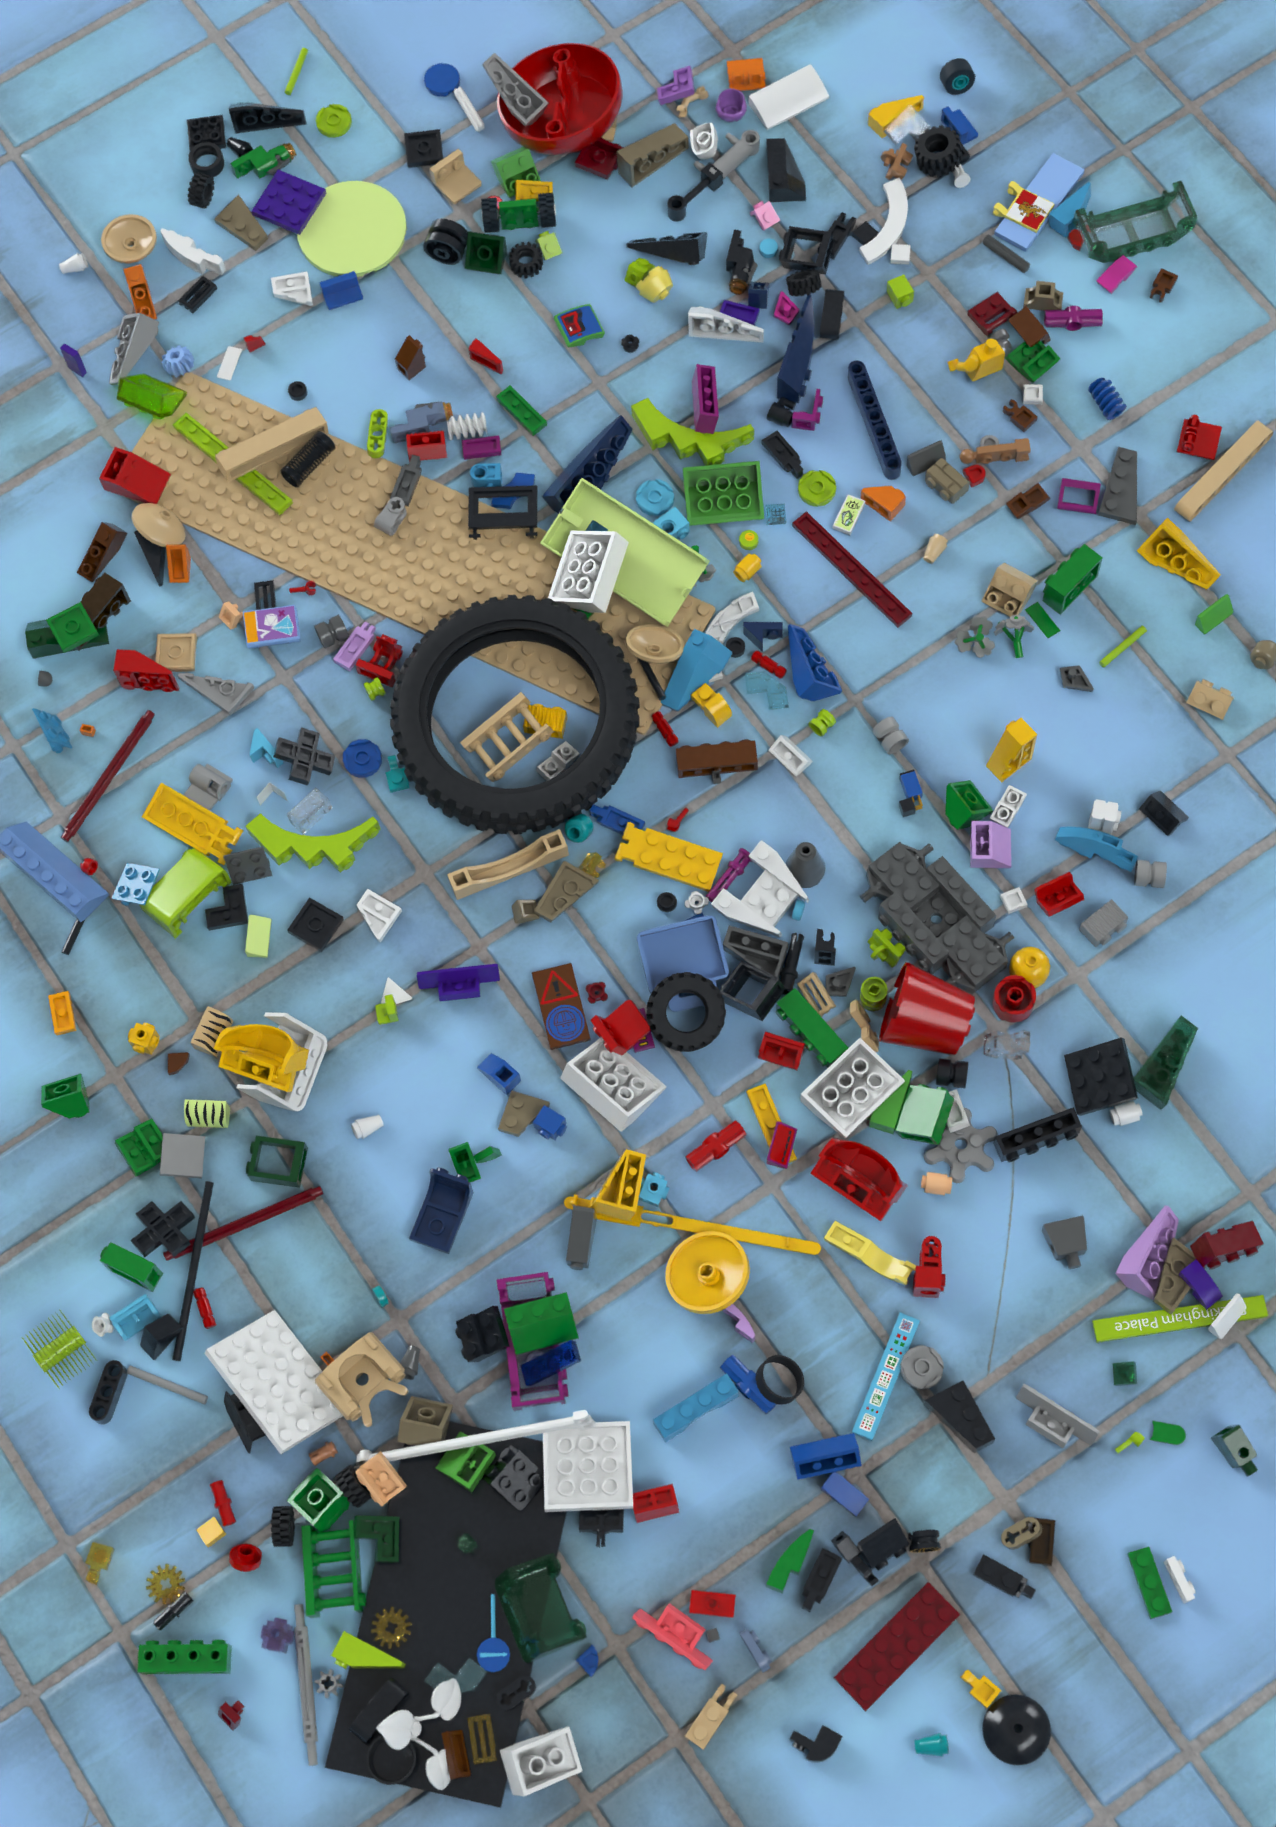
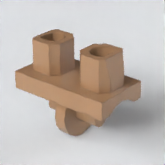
(894, 160)

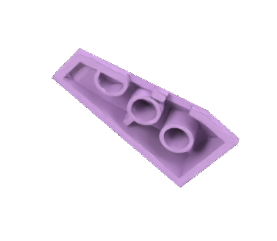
(1145, 1259)

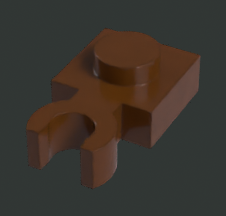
(1163, 283)
(1021, 417)

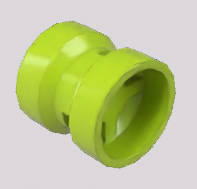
(822, 722)

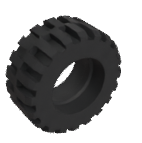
(714, 1011)

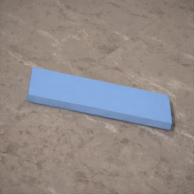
(1051, 183)

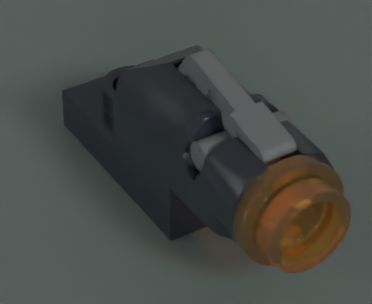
(740, 264)

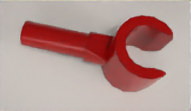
(305, 588)
(673, 824)

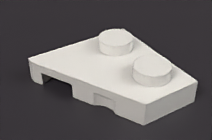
(293, 288)
(378, 913)

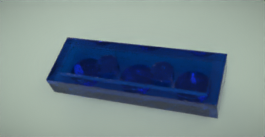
(550, 1363)

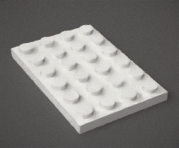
(274, 1380)

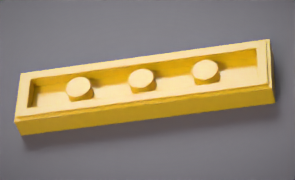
(765, 1113)

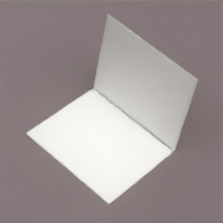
(267, 791)

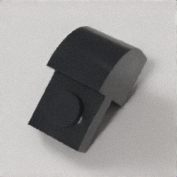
(821, 1748)

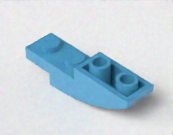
(1090, 841)

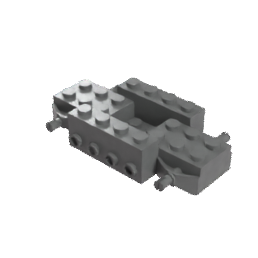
(916, 894)

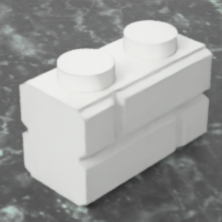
(1104, 816)

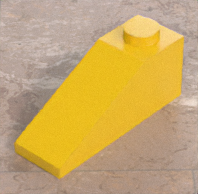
(884, 115)

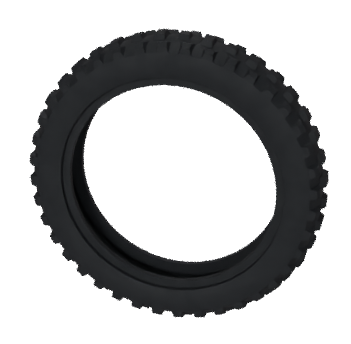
(498, 623)

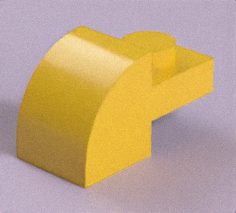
(712, 704)

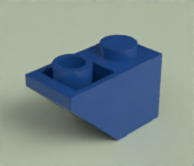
(500, 1073)

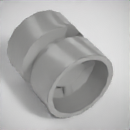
(890, 735)
(1150, 873)

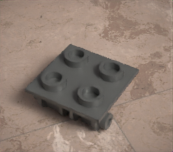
(248, 865)

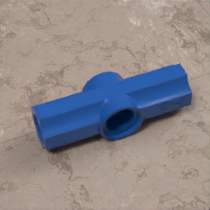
(746, 1382)

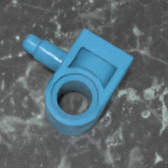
(491, 475)

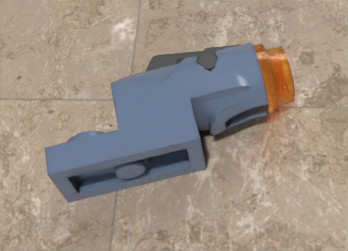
(421, 418)

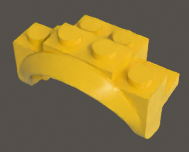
(270, 1054)

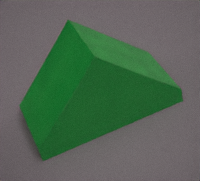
(464, 1161)

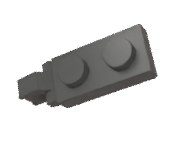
(407, 480)

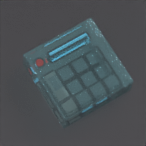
(775, 514)

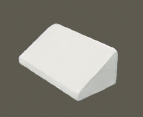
(790, 755)
(1228, 1317)

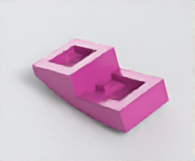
(1116, 273)

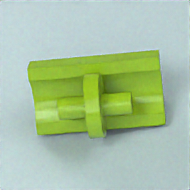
(884, 949)

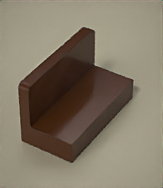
(1029, 327)

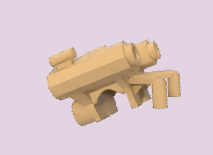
(362, 1357)

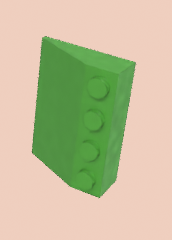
(723, 493)

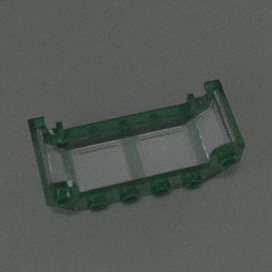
(1137, 226)

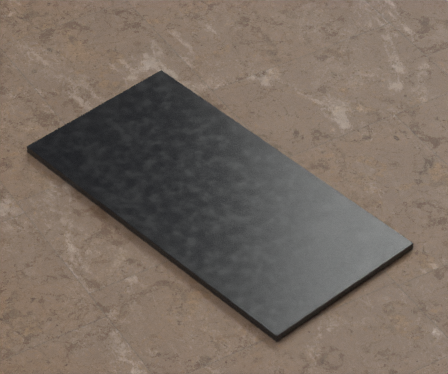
(449, 1617)

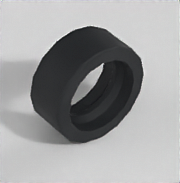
(203, 149)

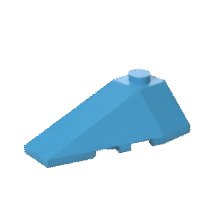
(699, 662)

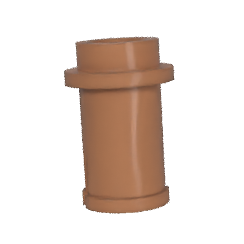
(323, 1453)

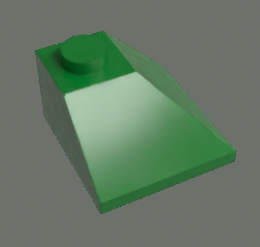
(965, 804)
(66, 1097)

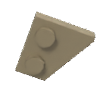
(520, 1113)

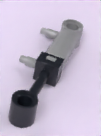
(713, 174)

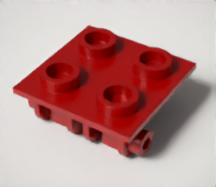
(1199, 438)

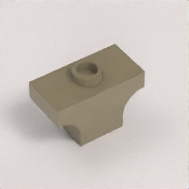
(1043, 297)

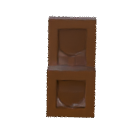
(1029, 501)

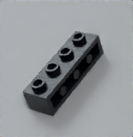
(1037, 1135)

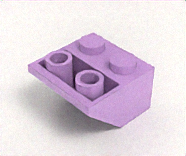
(989, 845)

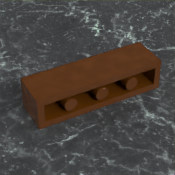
(725, 757)

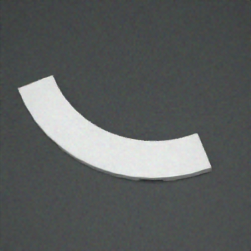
(894, 225)
(729, 617)

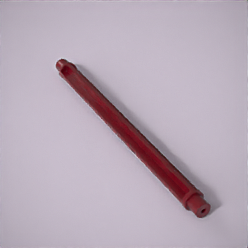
(105, 779)
(252, 1219)

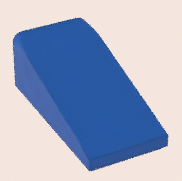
(844, 1493)

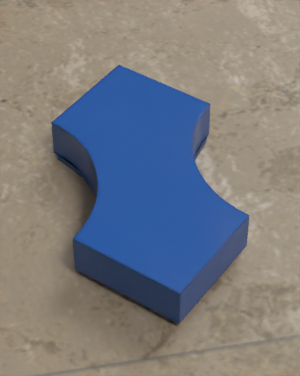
(520, 479)

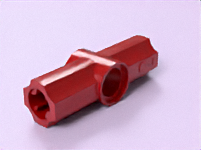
(715, 1146)

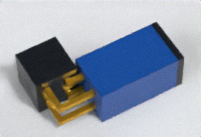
(912, 792)

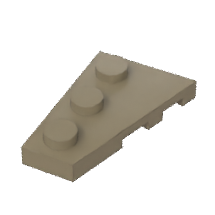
(241, 223)
(1171, 1286)

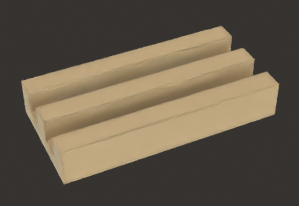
(825, 1009)

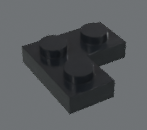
(234, 911)

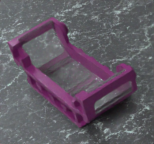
(552, 1390)

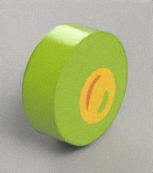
(748, 540)

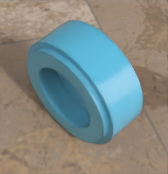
(768, 248)
(798, 910)

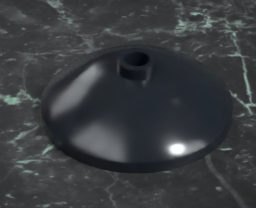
(1006, 1743)

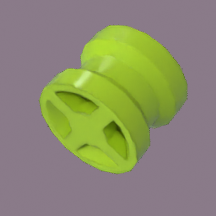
(374, 689)

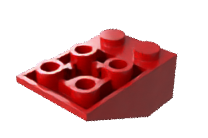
(133, 477)
(141, 672)

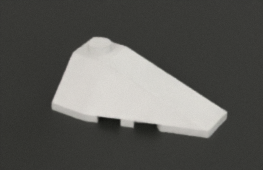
(716, 325)

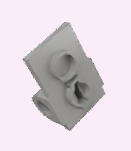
(199, 789)

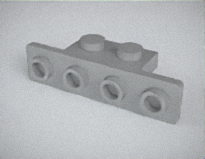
(1053, 1420)

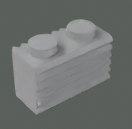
(1104, 923)

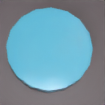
(655, 497)

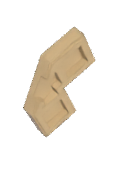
(863, 1020)

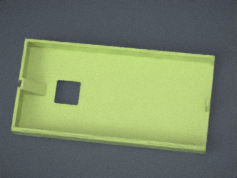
(655, 567)

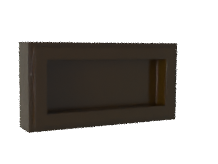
(1042, 1547)

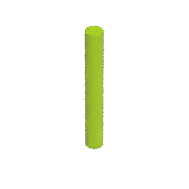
(295, 73)
(1122, 646)

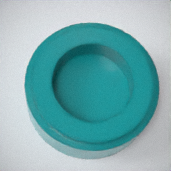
(380, 1296)

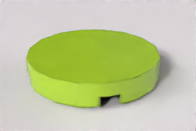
(333, 120)
(817, 488)

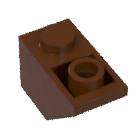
(410, 358)

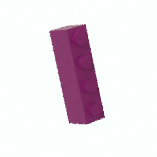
(705, 399)

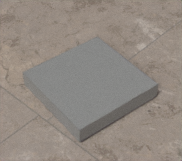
(182, 1155)

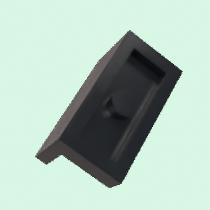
(1163, 812)

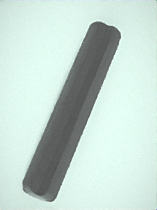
(1006, 253)

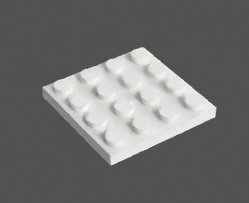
(588, 1468)

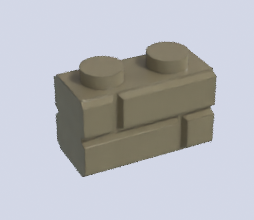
(946, 481)

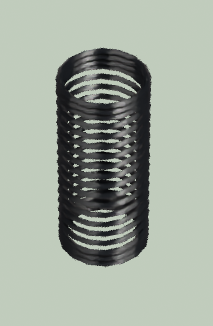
(294, 476)

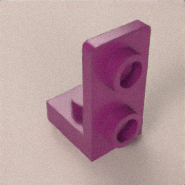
(807, 421)

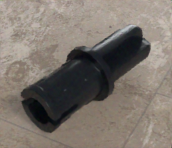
(173, 1610)

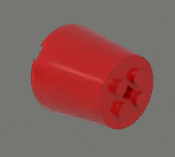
(927, 1013)

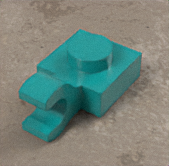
(396, 777)

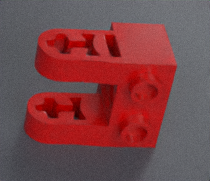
(928, 1276)

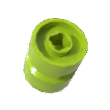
(873, 993)

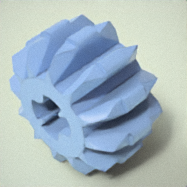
(177, 361)

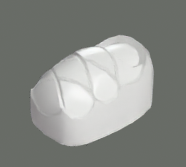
(704, 141)

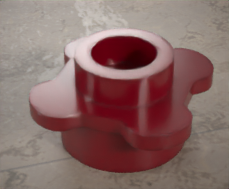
(592, 988)

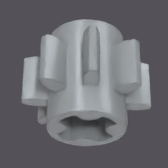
(325, 1678)

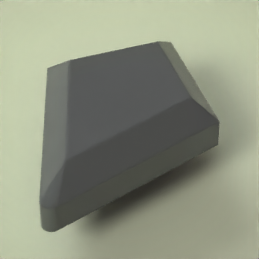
(1075, 678)
(839, 982)

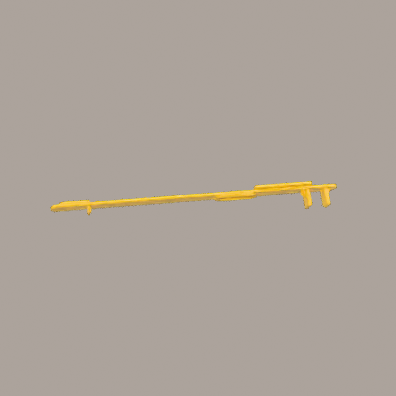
(698, 1226)

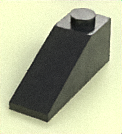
(155, 556)

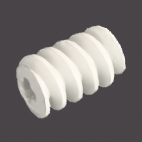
(467, 426)

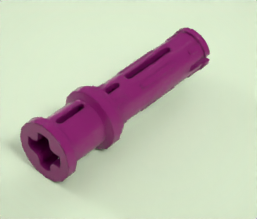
(733, 866)

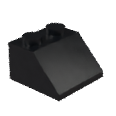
(883, 1545)

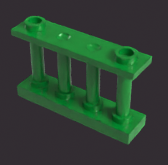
(314, 1582)

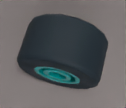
(957, 76)

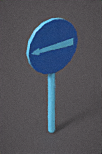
(493, 1652)

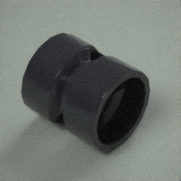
(952, 1073)

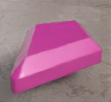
(785, 309)

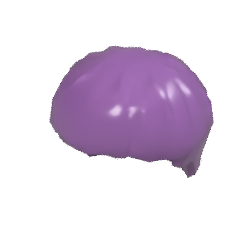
(731, 105)

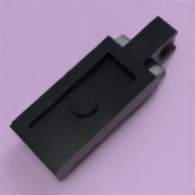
(783, 453)
(820, 1578)
(1003, 1578)

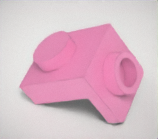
(765, 214)

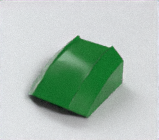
(319, 1500)

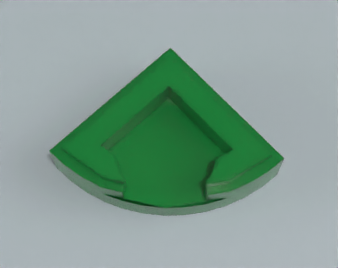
(487, 1155)

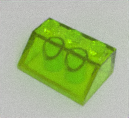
(150, 395)

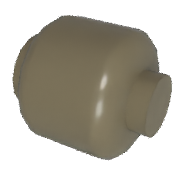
(1264, 654)

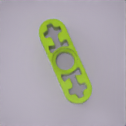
(381, 440)

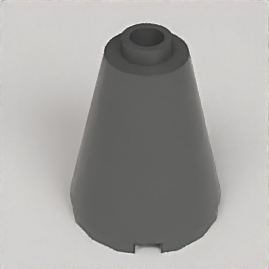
(806, 865)

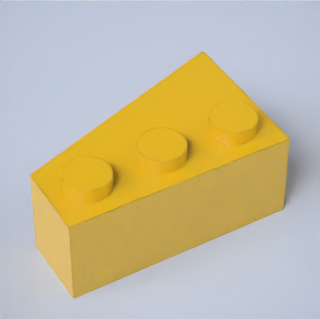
(1013, 749)
(622, 1187)

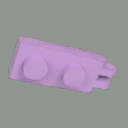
(355, 646)

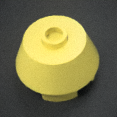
(655, 285)

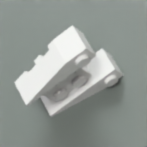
(768, 896)

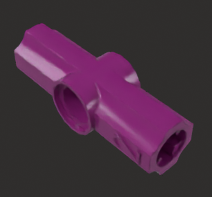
(1073, 318)

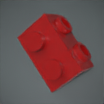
(1058, 894)

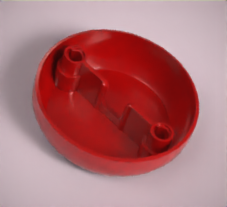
(581, 97)

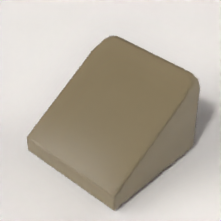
(524, 911)

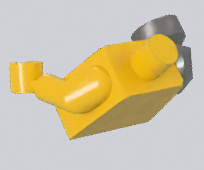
(985, 358)

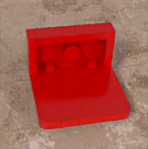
(621, 1028)

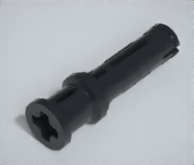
(789, 972)

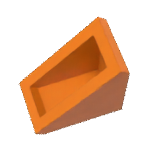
(178, 563)

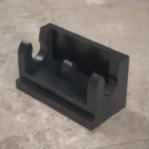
(824, 950)

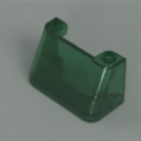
(537, 1608)

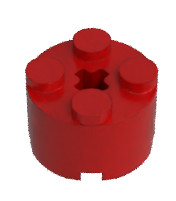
(1006, 1007)

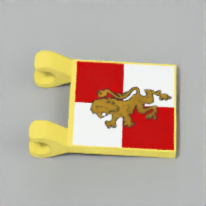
(1026, 209)

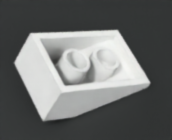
(540, 1761)

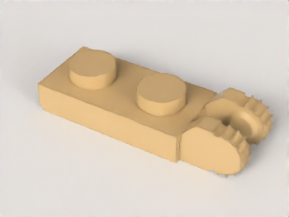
(709, 1719)

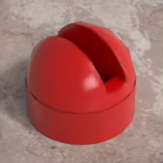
(89, 866)

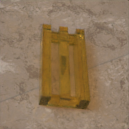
(485, 1759)

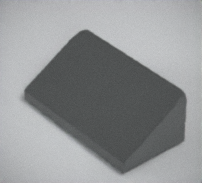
(925, 458)

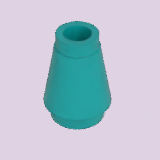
(932, 1745)

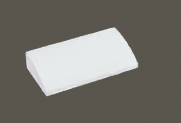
(788, 97)

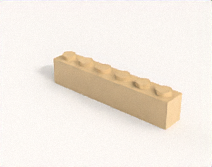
(270, 444)

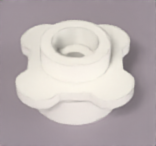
(696, 896)
(102, 1325)

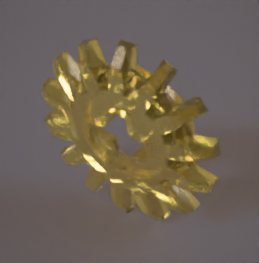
(157, 1587)
(399, 1631)

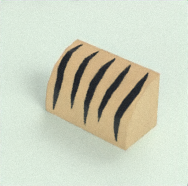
(208, 1030)

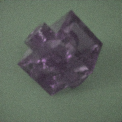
(279, 1643)

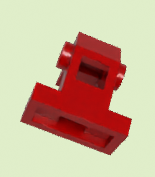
(386, 647)

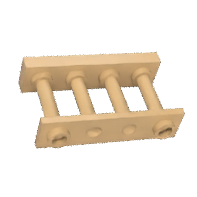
(489, 730)

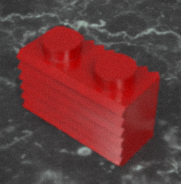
(427, 445)

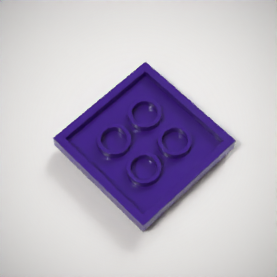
(289, 202)

